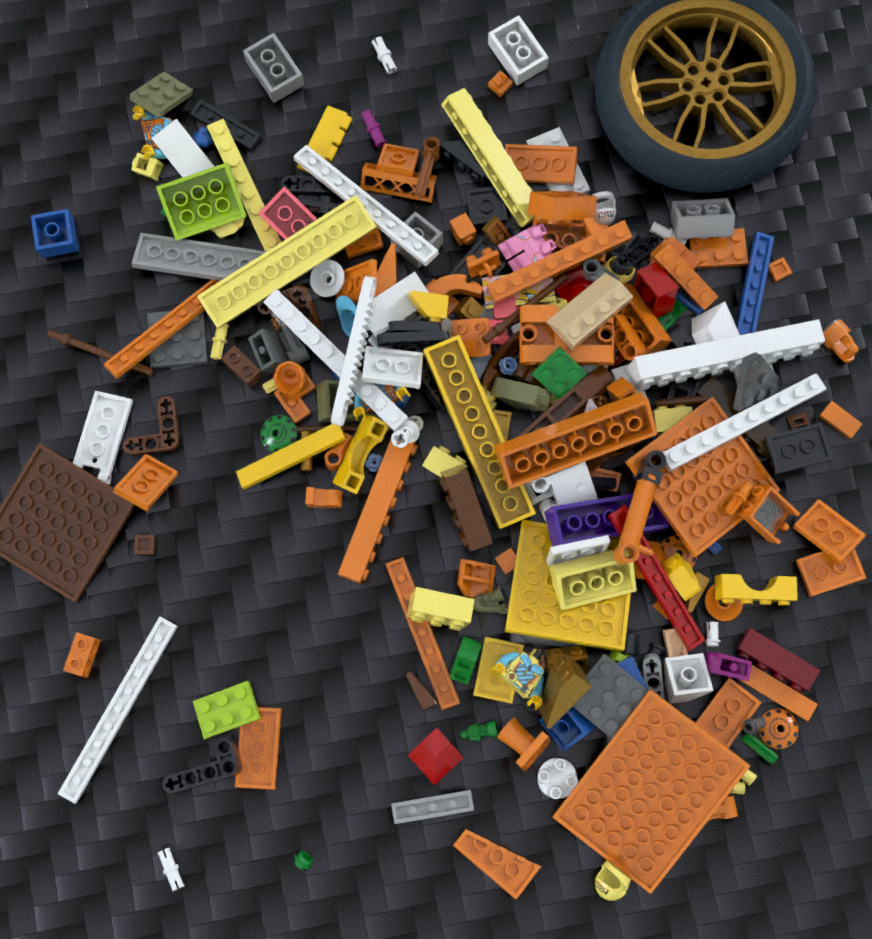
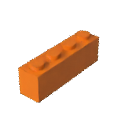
(684, 275)

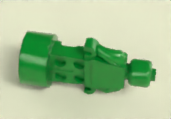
(475, 731)

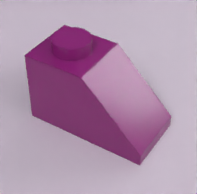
(728, 666)

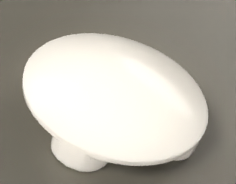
(557, 778)

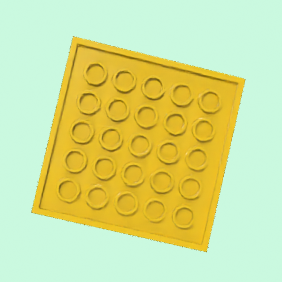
(536, 609)

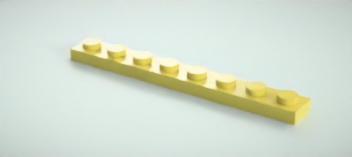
(244, 183)

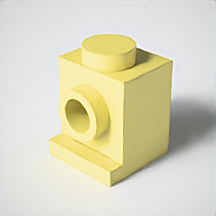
(148, 168)

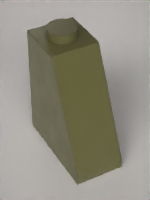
(521, 395)

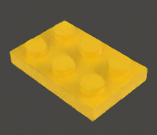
(487, 683)

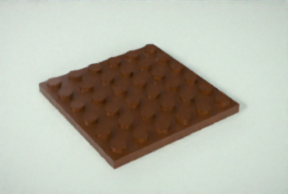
(60, 522)

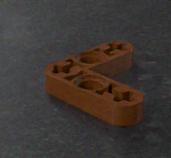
(290, 294)
(161, 439)

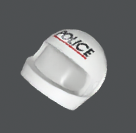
(605, 210)

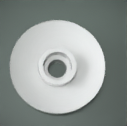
(321, 274)

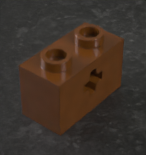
(242, 367)

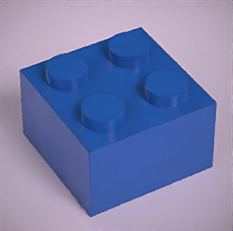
(54, 233)

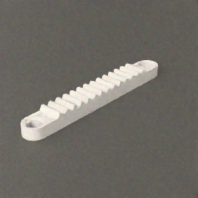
(354, 351)

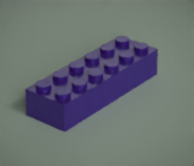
(590, 520)

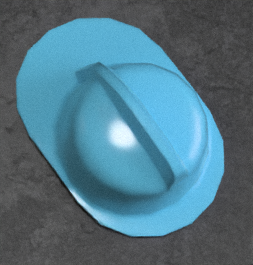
(346, 311)

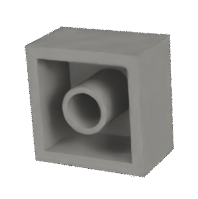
(426, 231)

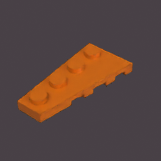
(499, 864)

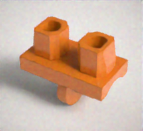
(484, 264)

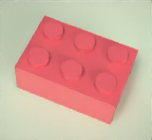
(286, 214)

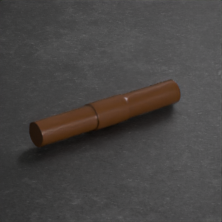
(680, 401)

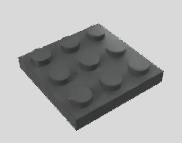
(184, 347)
(611, 697)

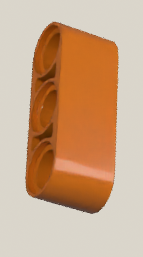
(631, 341)

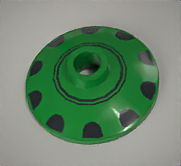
(287, 433)

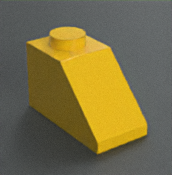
(430, 305)
(681, 576)

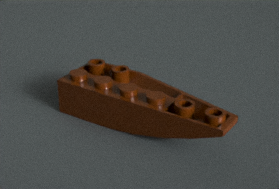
(575, 400)

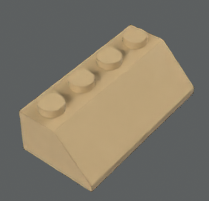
(590, 310)

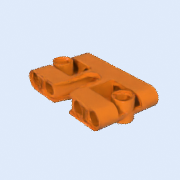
(535, 350)

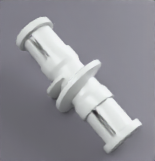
(408, 432)

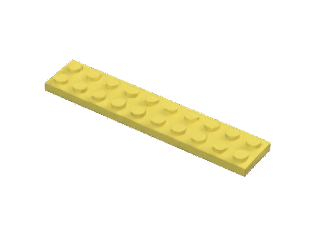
(287, 261)

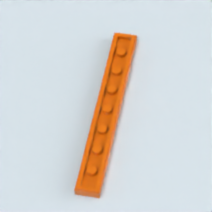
(157, 334)
(423, 637)

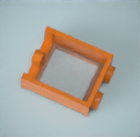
(767, 512)

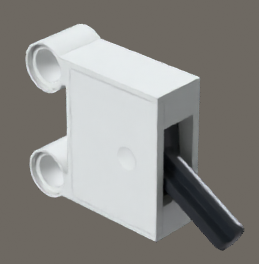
(570, 486)

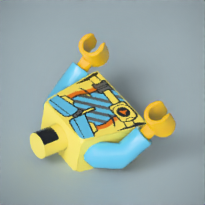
(522, 674)

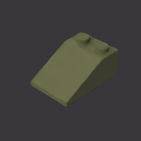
(326, 398)

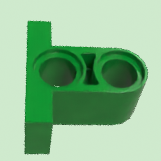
(465, 660)

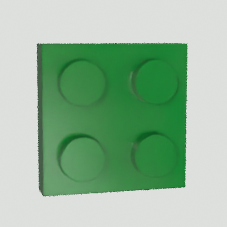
(559, 372)

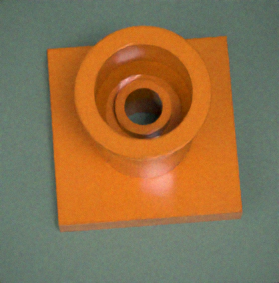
(523, 742)

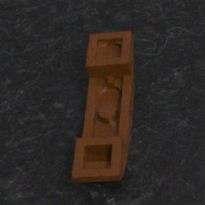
(508, 349)

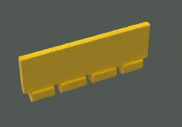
(329, 133)

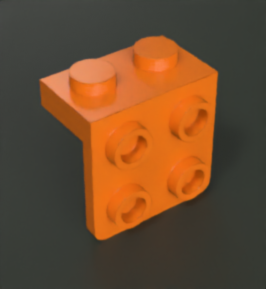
(471, 333)

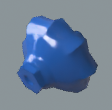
(202, 137)

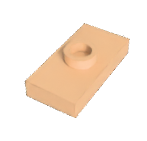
(673, 644)

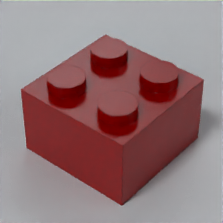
(656, 289)

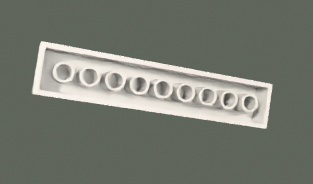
(724, 354)

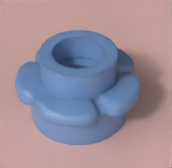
(511, 362)
(369, 462)

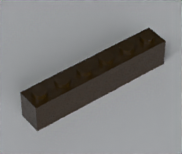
(726, 399)

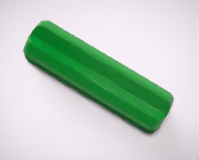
(759, 748)

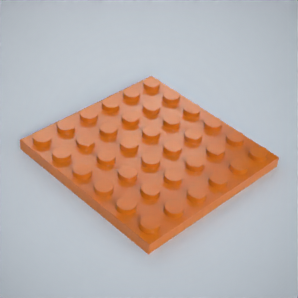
(699, 491)

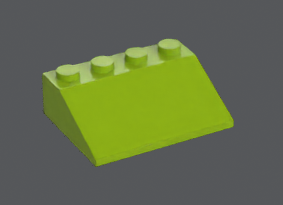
(201, 201)

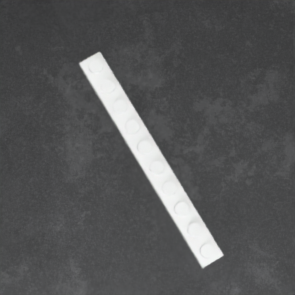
(383, 218)
(334, 358)
(743, 422)
(117, 710)

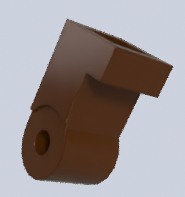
(524, 374)

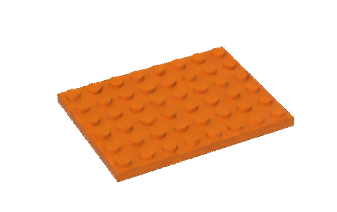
(651, 791)

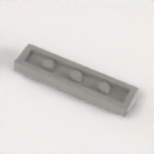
(432, 806)

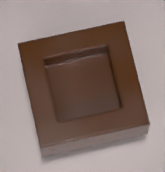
(144, 544)

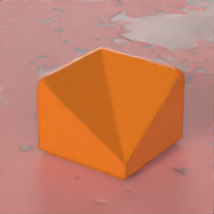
(591, 226)

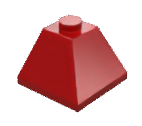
(435, 756)

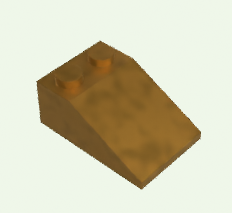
(562, 689)

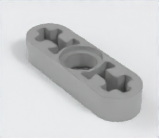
(657, 668)

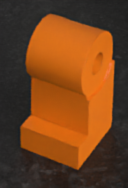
(323, 498)

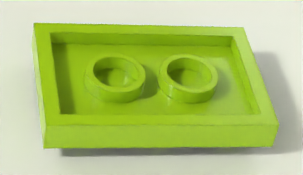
(226, 710)

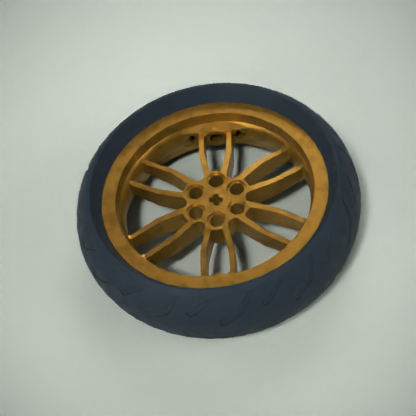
(690, 168)

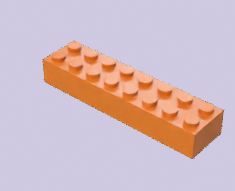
(575, 440)

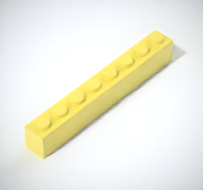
(490, 154)

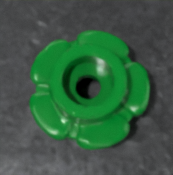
(303, 860)

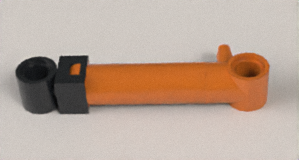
(647, 480)

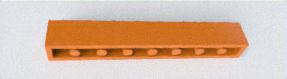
(559, 262)
(376, 512)

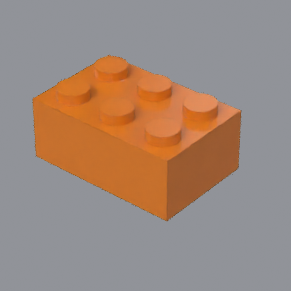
(561, 206)

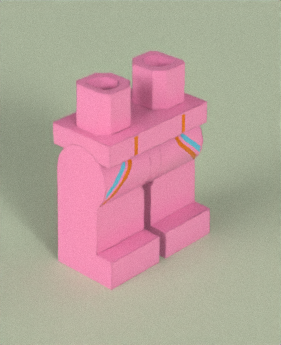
(531, 242)

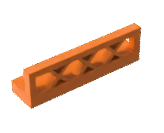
(371, 170)

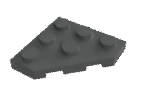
(755, 382)

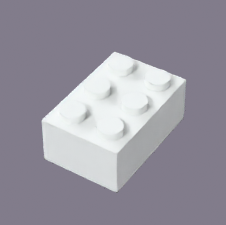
(517, 50)

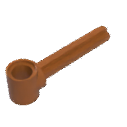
(430, 154)

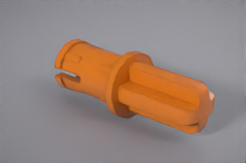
(739, 497)

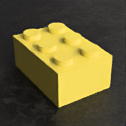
(440, 608)

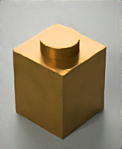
(468, 308)

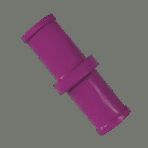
(373, 128)

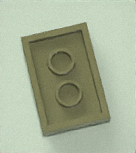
(161, 94)

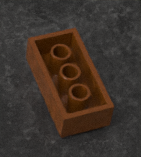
(466, 508)

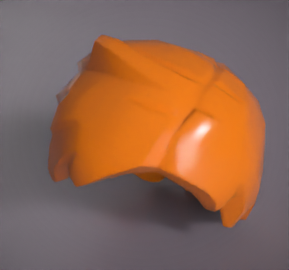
(289, 377)

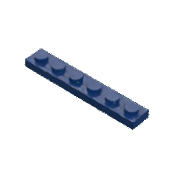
(754, 283)

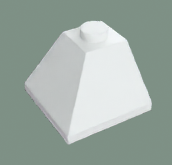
(714, 325)
(686, 678)

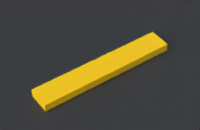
(290, 455)

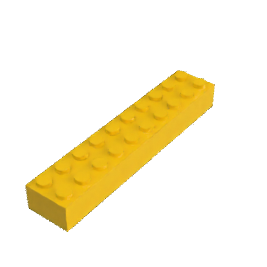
(476, 429)

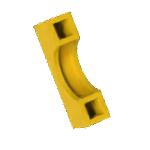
(351, 471)
(732, 587)

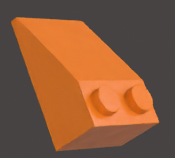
(387, 271)

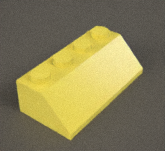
(591, 579)

